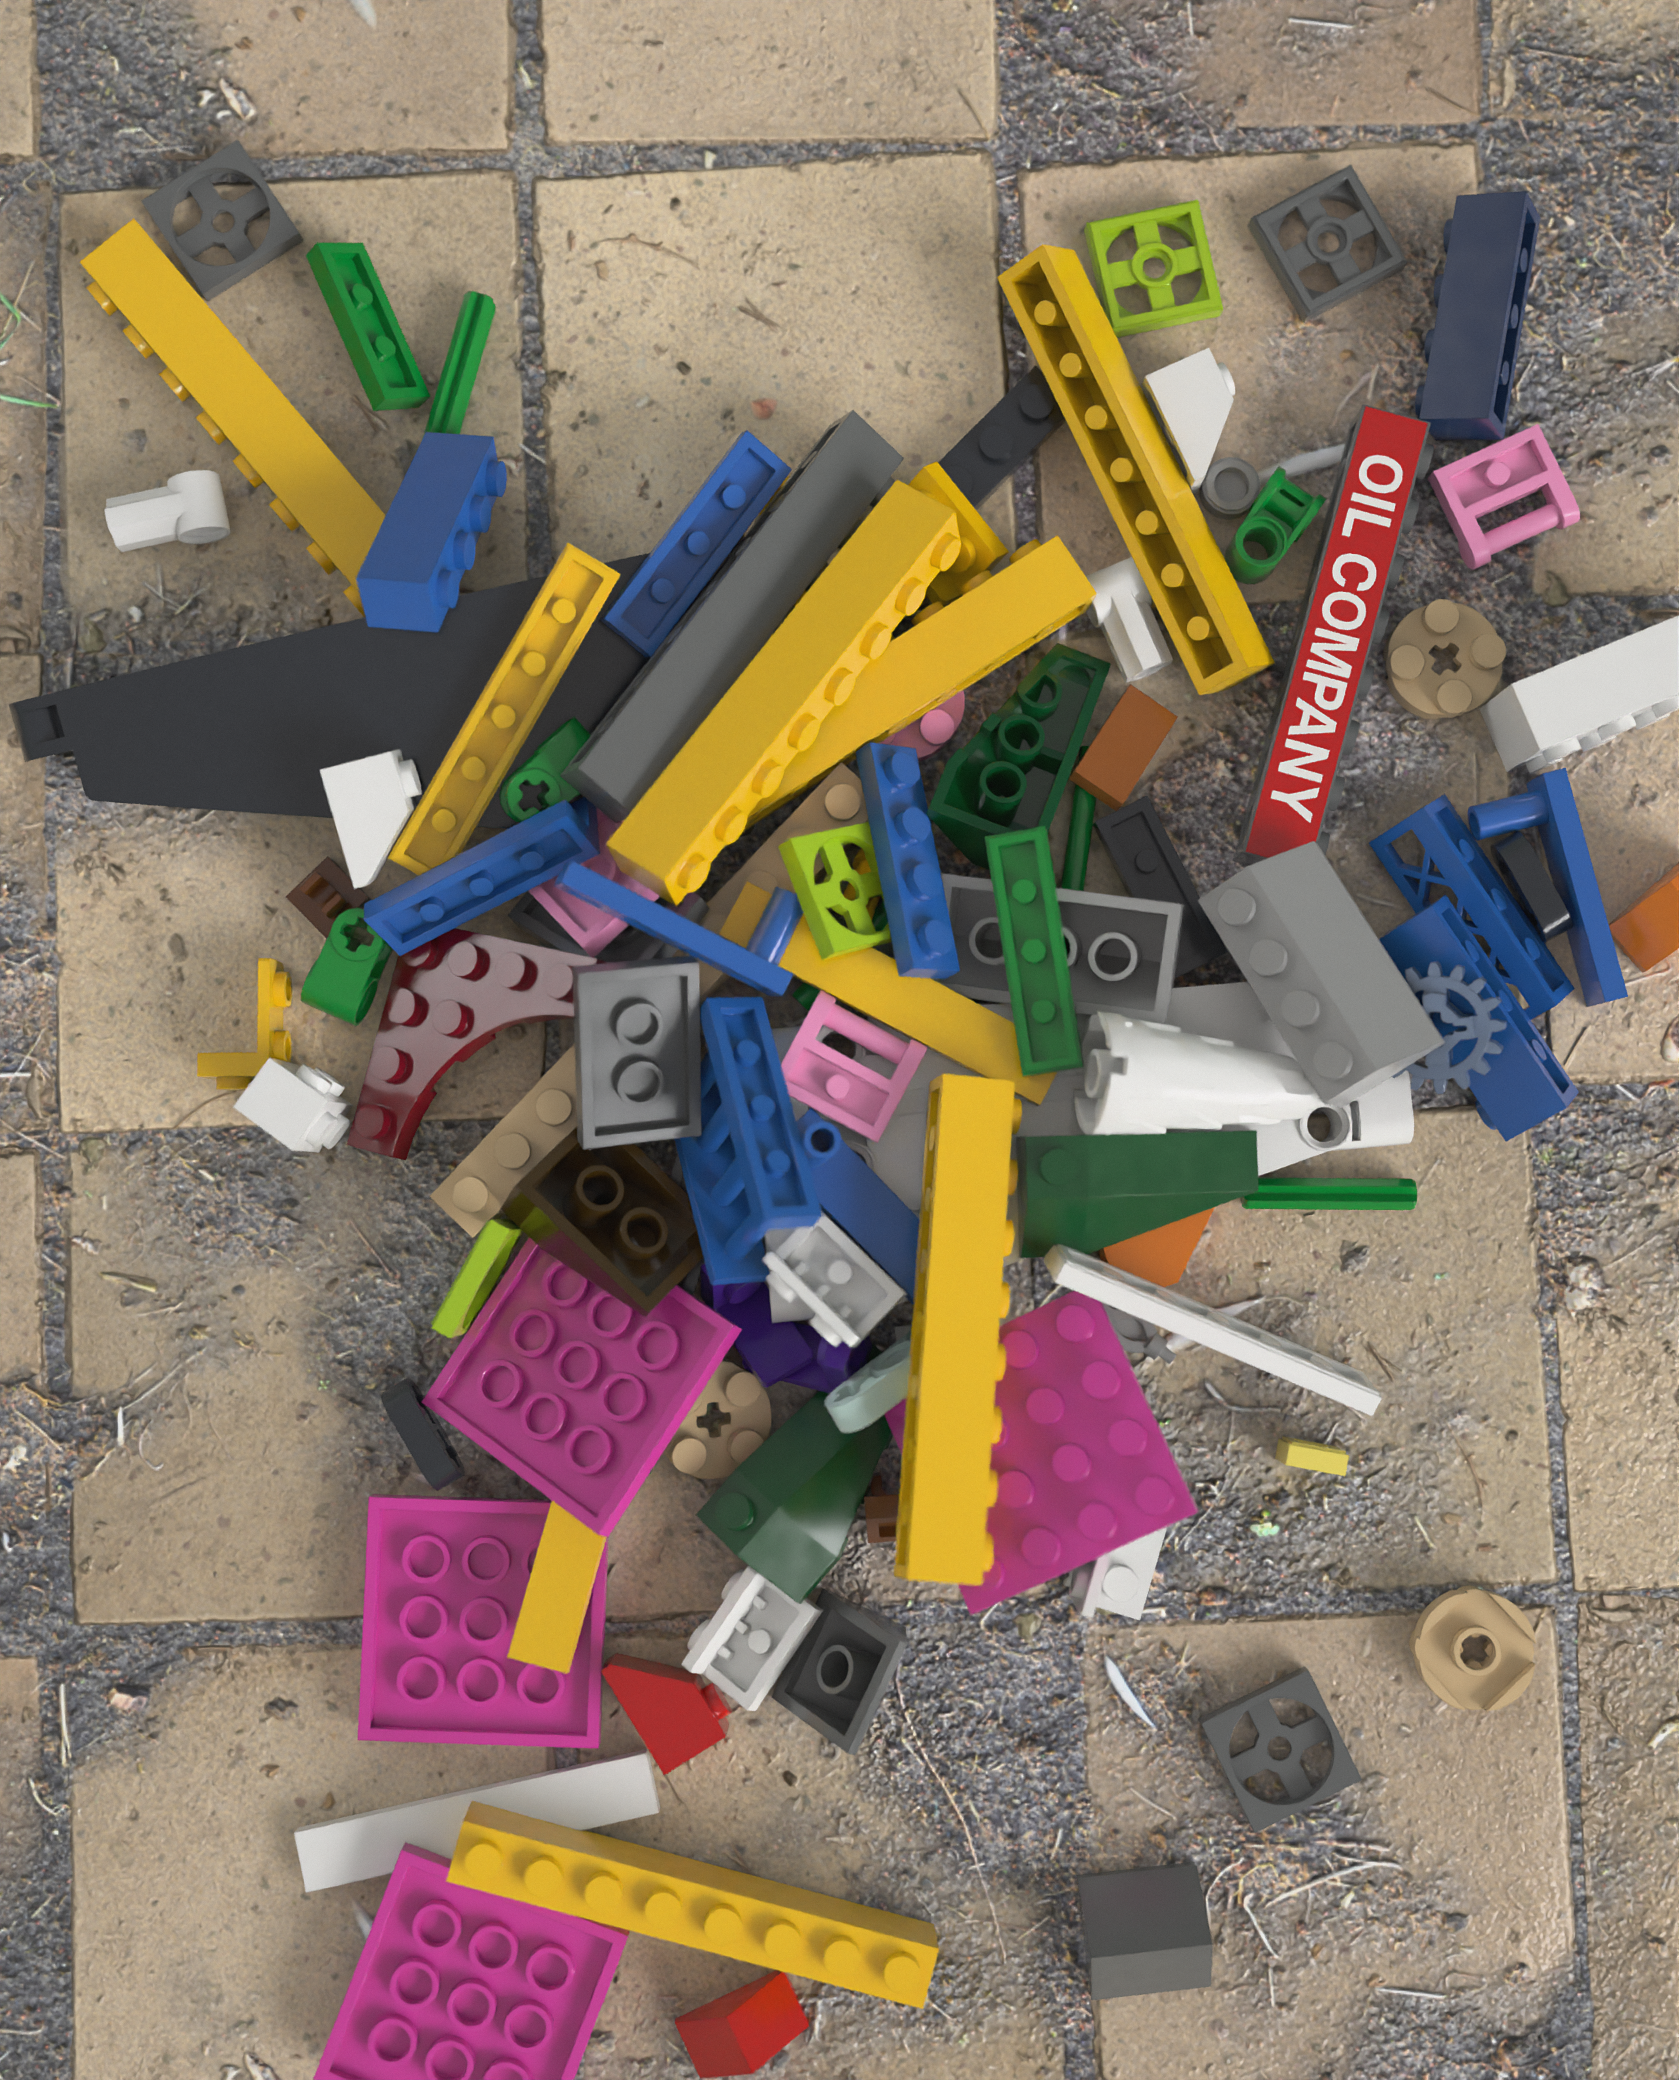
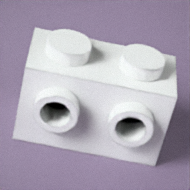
(296, 1105)

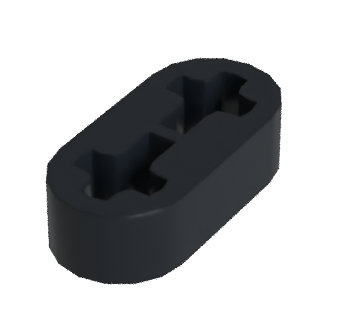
(1531, 886)
(422, 1434)

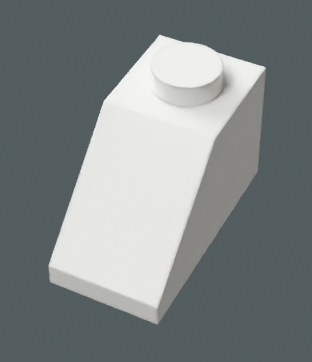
(1191, 408)
(371, 808)

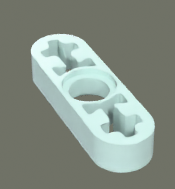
(872, 1388)

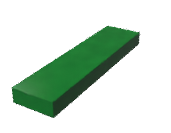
(1034, 952)

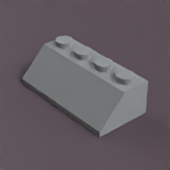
(1116, 948)
(1321, 973)

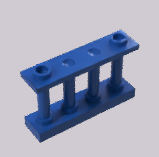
(750, 1160)

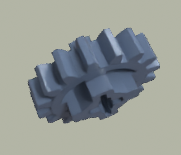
(1478, 1025)

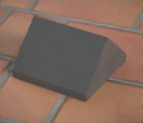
(841, 1670)
(1145, 1930)

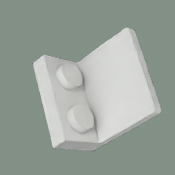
(1117, 1579)

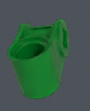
(1275, 522)
(545, 770)
(346, 971)

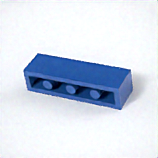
(431, 532)
(1525, 1078)

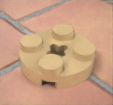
(1476, 653)
(742, 1432)
(1508, 1648)

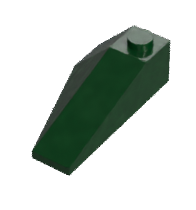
(1020, 756)
(1123, 1185)
(798, 1496)

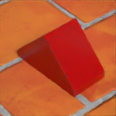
(743, 2027)

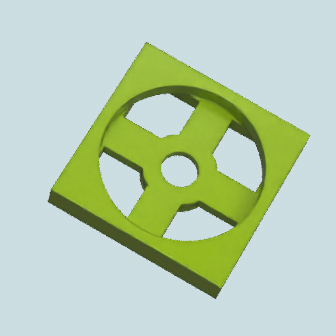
(1182, 218)
(828, 934)
(477, 1277)

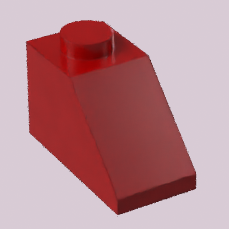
(668, 1708)

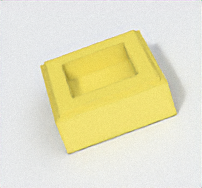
(1312, 1456)

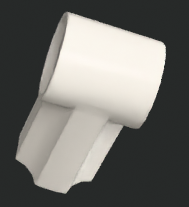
(185, 511)
(1128, 621)

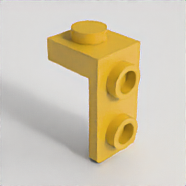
(237, 1069)

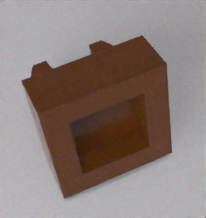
(326, 895)
(881, 1513)

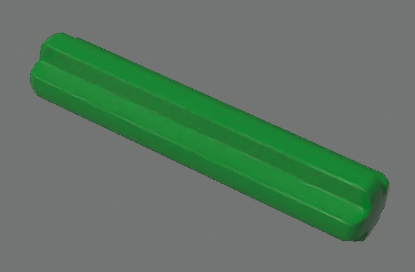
(461, 364)
(1333, 1194)

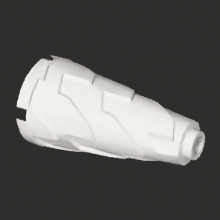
(1158, 1079)

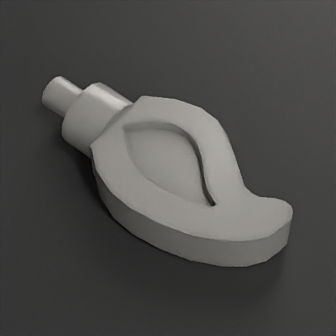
(1138, 1335)

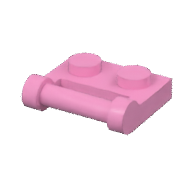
(1495, 479)
(841, 1085)

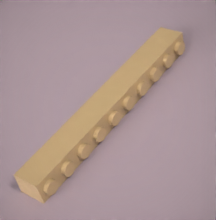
(549, 1109)

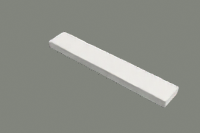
(1211, 1328)
(569, 1796)

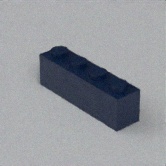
(1478, 316)

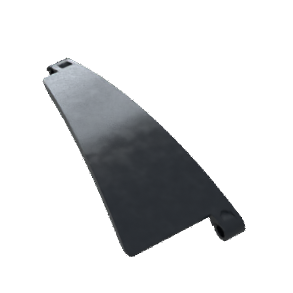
(267, 716)

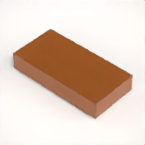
(1123, 747)

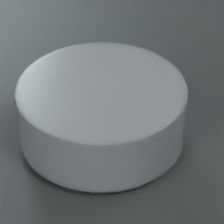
(1229, 488)

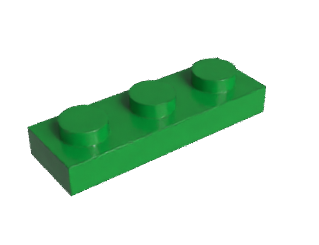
(368, 326)

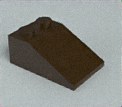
(609, 1219)

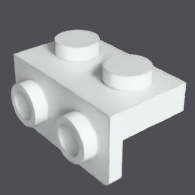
(834, 1281)
(749, 1637)

